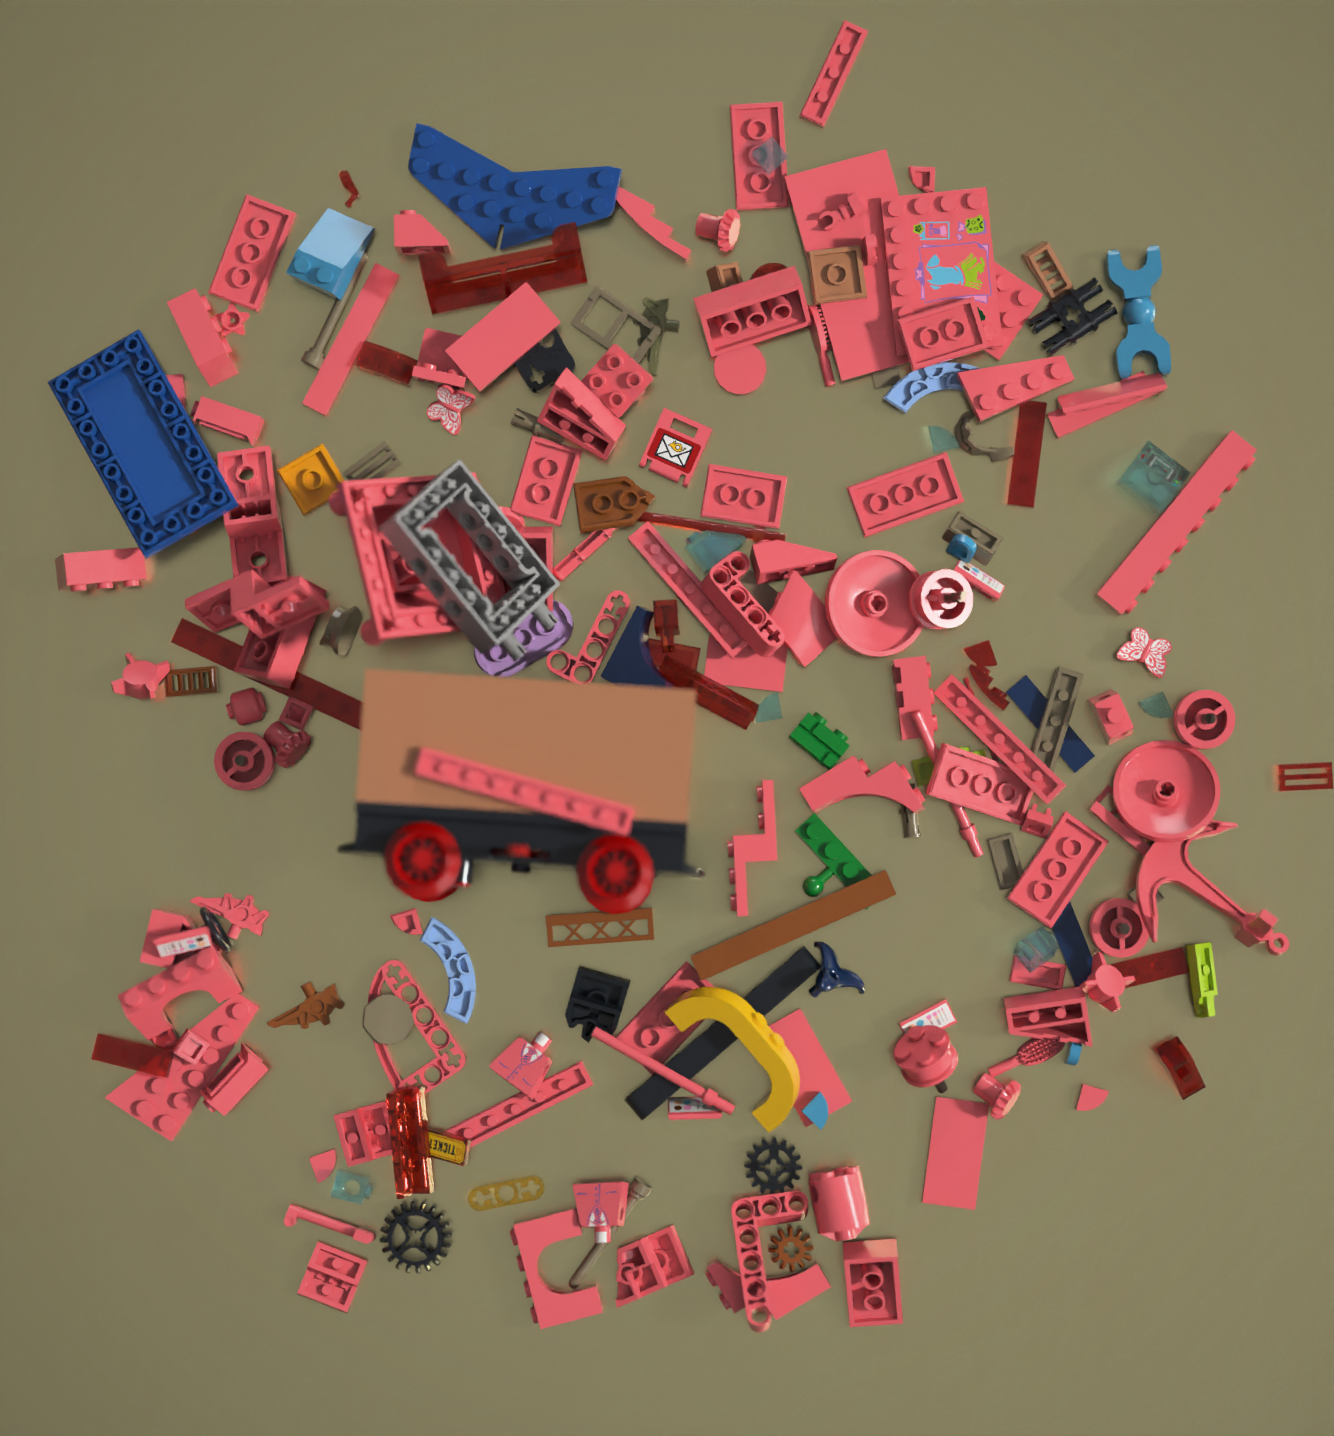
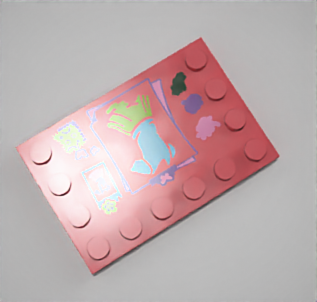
(940, 255)

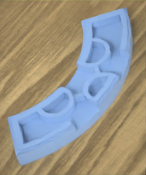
(923, 381)
(458, 968)

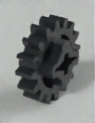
(759, 1165)

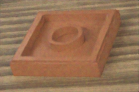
(837, 274)

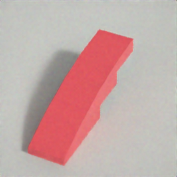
(641, 213)

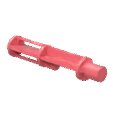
(581, 552)

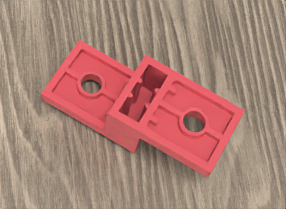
(257, 522)
(257, 604)
(753, 847)

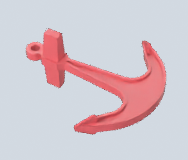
(1171, 864)

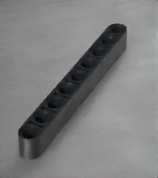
(719, 1036)

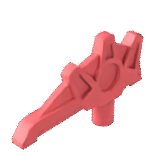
(238, 912)

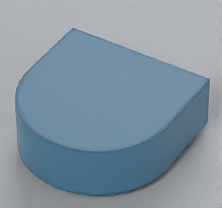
(962, 547)
(1073, 1053)

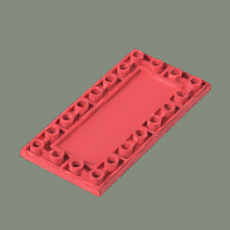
(861, 328)

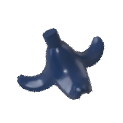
(832, 975)

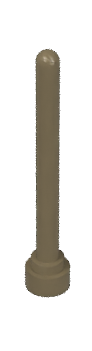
(314, 355)
(637, 1191)

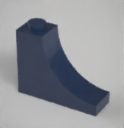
(631, 658)

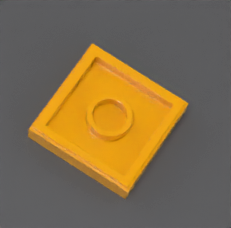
(311, 479)

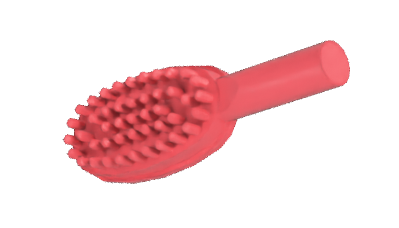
(818, 338)
(1030, 1053)

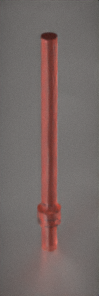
(757, 533)

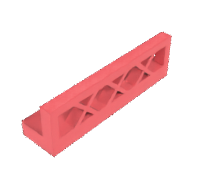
(1116, 824)

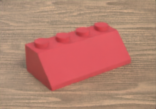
(753, 311)
(278, 655)

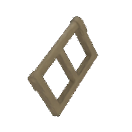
(626, 311)

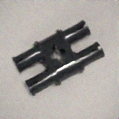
(1071, 330)

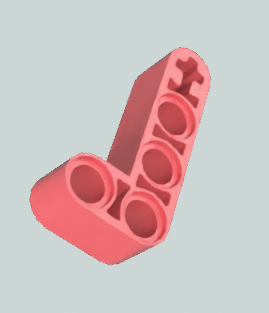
(763, 634)
(594, 636)

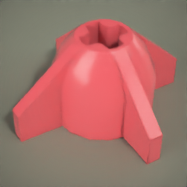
(140, 678)
(1105, 983)

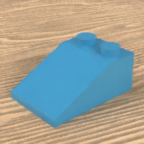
(331, 253)

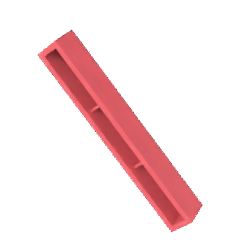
(1175, 523)

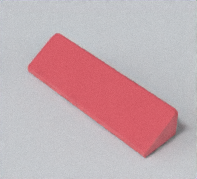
(1111, 394)

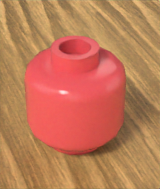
(246, 706)

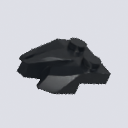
(596, 1001)

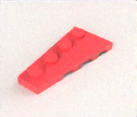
(1009, 385)

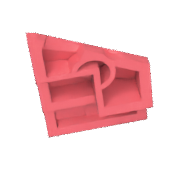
(802, 620)
(650, 1265)

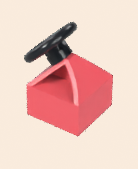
(167, 922)

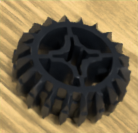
(407, 1227)

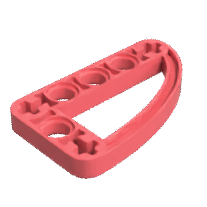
(425, 1029)

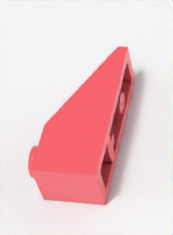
(776, 558)

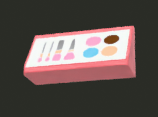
(980, 580)
(183, 942)
(936, 1014)
(691, 1108)

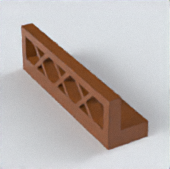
(598, 917)

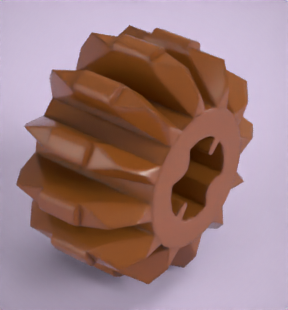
(783, 1254)

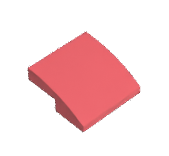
(364, 1133)
(332, 1277)

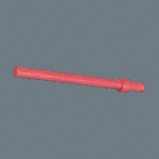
(967, 829)
(708, 1096)

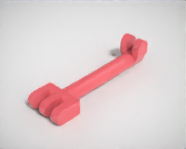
(359, 1234)

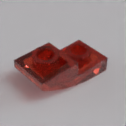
(386, 362)
(981, 679)

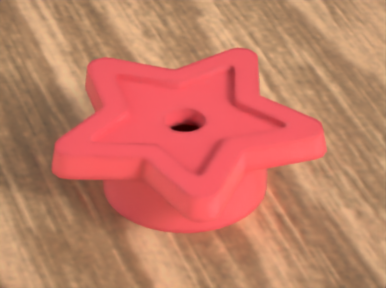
(227, 326)

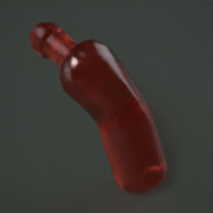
(350, 186)

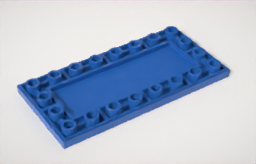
(143, 444)

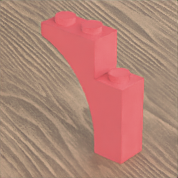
(851, 780)
(784, 1292)

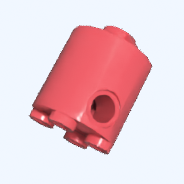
(839, 1203)

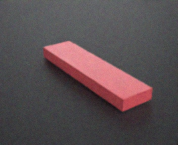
(833, 73)
(1066, 424)

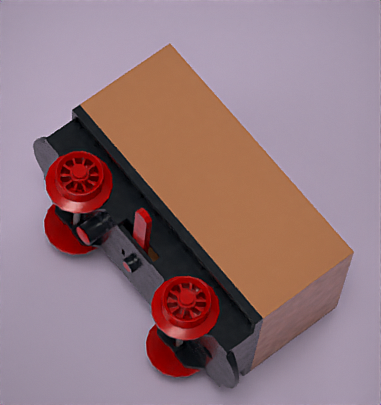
(579, 736)

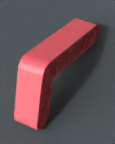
(753, 1251)

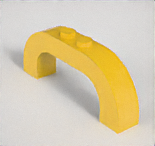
(755, 1035)

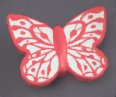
(449, 407)
(1146, 650)

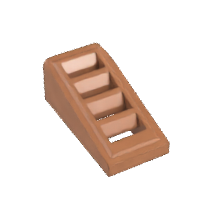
(1040, 275)

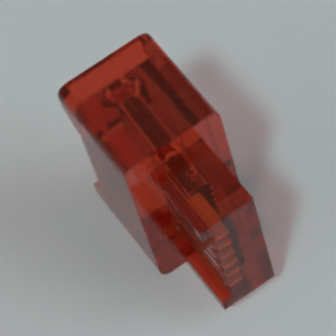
(666, 623)

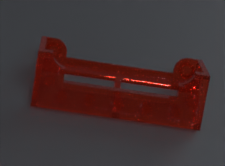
(449, 297)

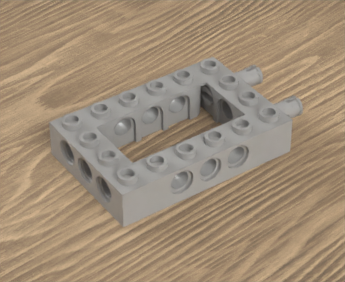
(499, 542)

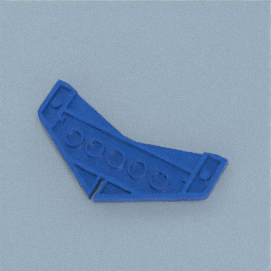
(492, 195)

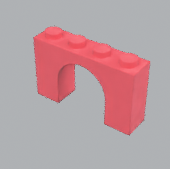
(202, 971)
(550, 1305)

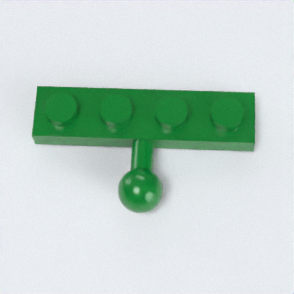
(832, 853)

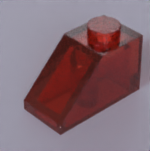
(1180, 1067)

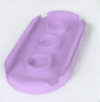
(533, 638)

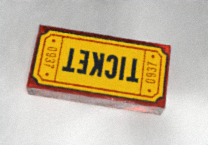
(449, 1146)

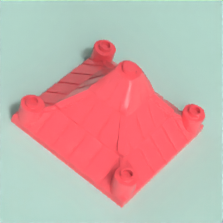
(394, 593)

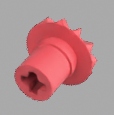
(720, 228)
(288, 745)
(997, 1094)

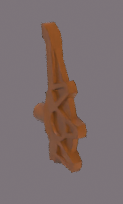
(314, 1008)

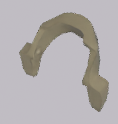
(964, 439)

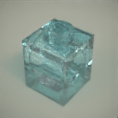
(1036, 949)
(339, 1188)

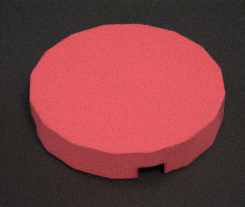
(740, 370)

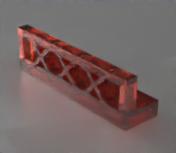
(710, 693)
(410, 1141)

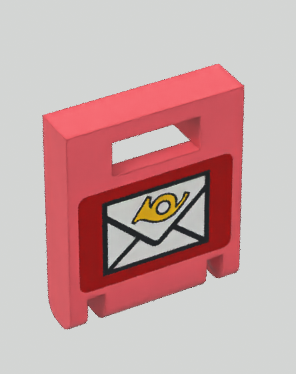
(673, 451)

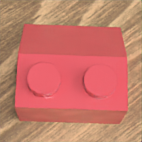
(416, 235)

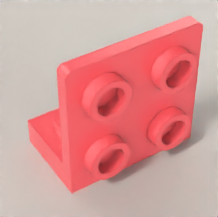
(435, 364)

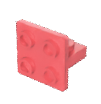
(617, 380)

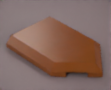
(609, 503)

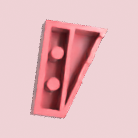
(203, 337)
(581, 416)
(100, 569)
(913, 694)
(1051, 1015)

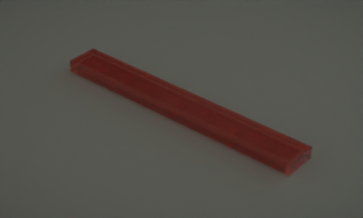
(302, 688)

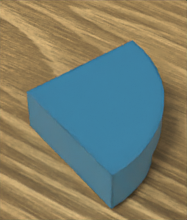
(817, 1110)

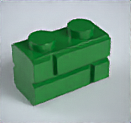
(819, 740)

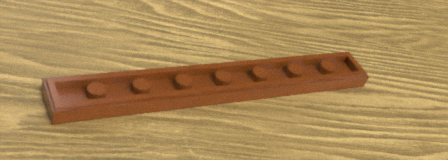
(793, 925)

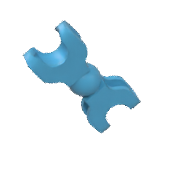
(1139, 311)

